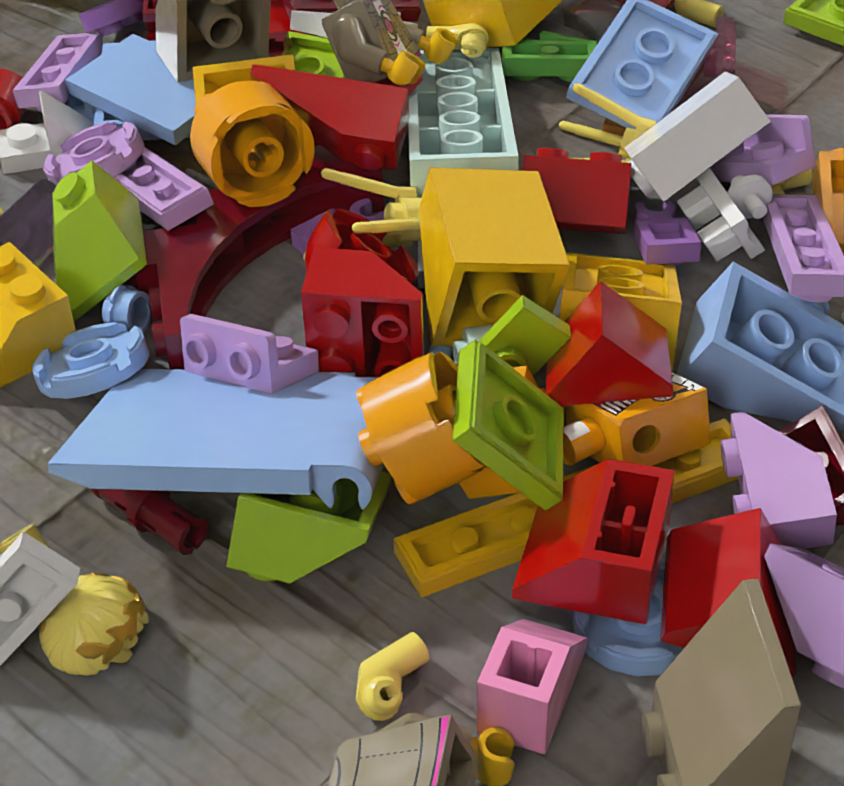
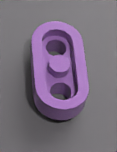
(112, 16)

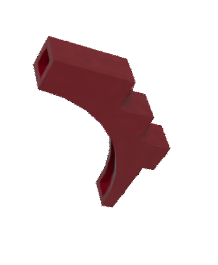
(200, 259)

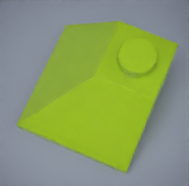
(95, 236)
(296, 533)

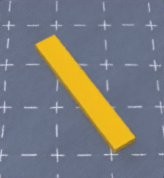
(498, 531)

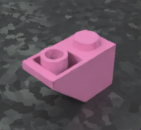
(528, 682)

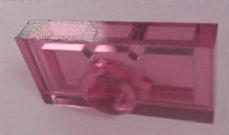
(723, 54)

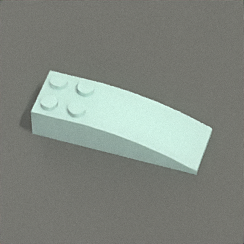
(460, 117)

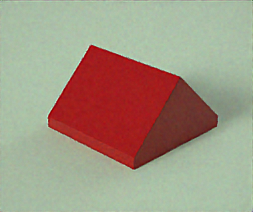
(611, 354)
(707, 565)

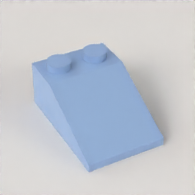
(764, 350)

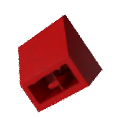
(585, 192)
(360, 313)
(600, 542)

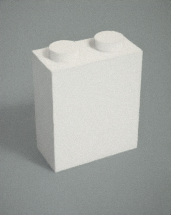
(695, 136)

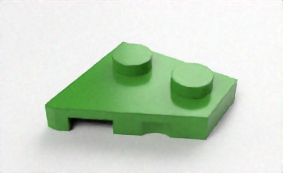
(546, 57)

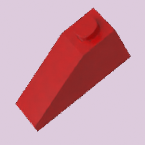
(346, 116)

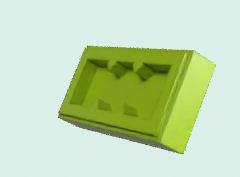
(527, 335)

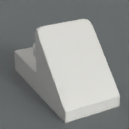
(28, 145)
(30, 587)

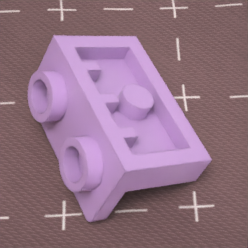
(774, 152)
(244, 355)

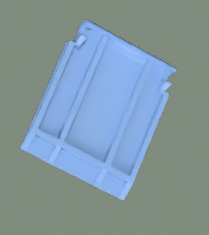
(221, 437)

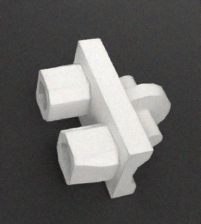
(743, 200)

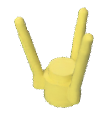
(641, 124)
(400, 218)

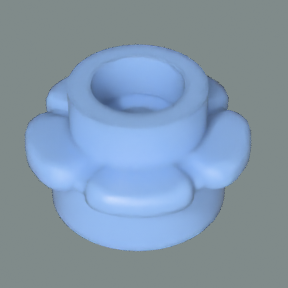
(127, 307)

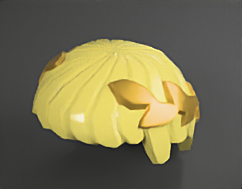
(93, 625)

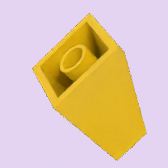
(485, 246)

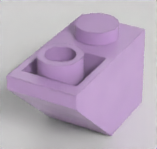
(782, 481)

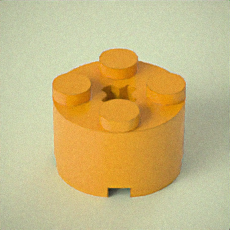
(251, 142)
(412, 427)

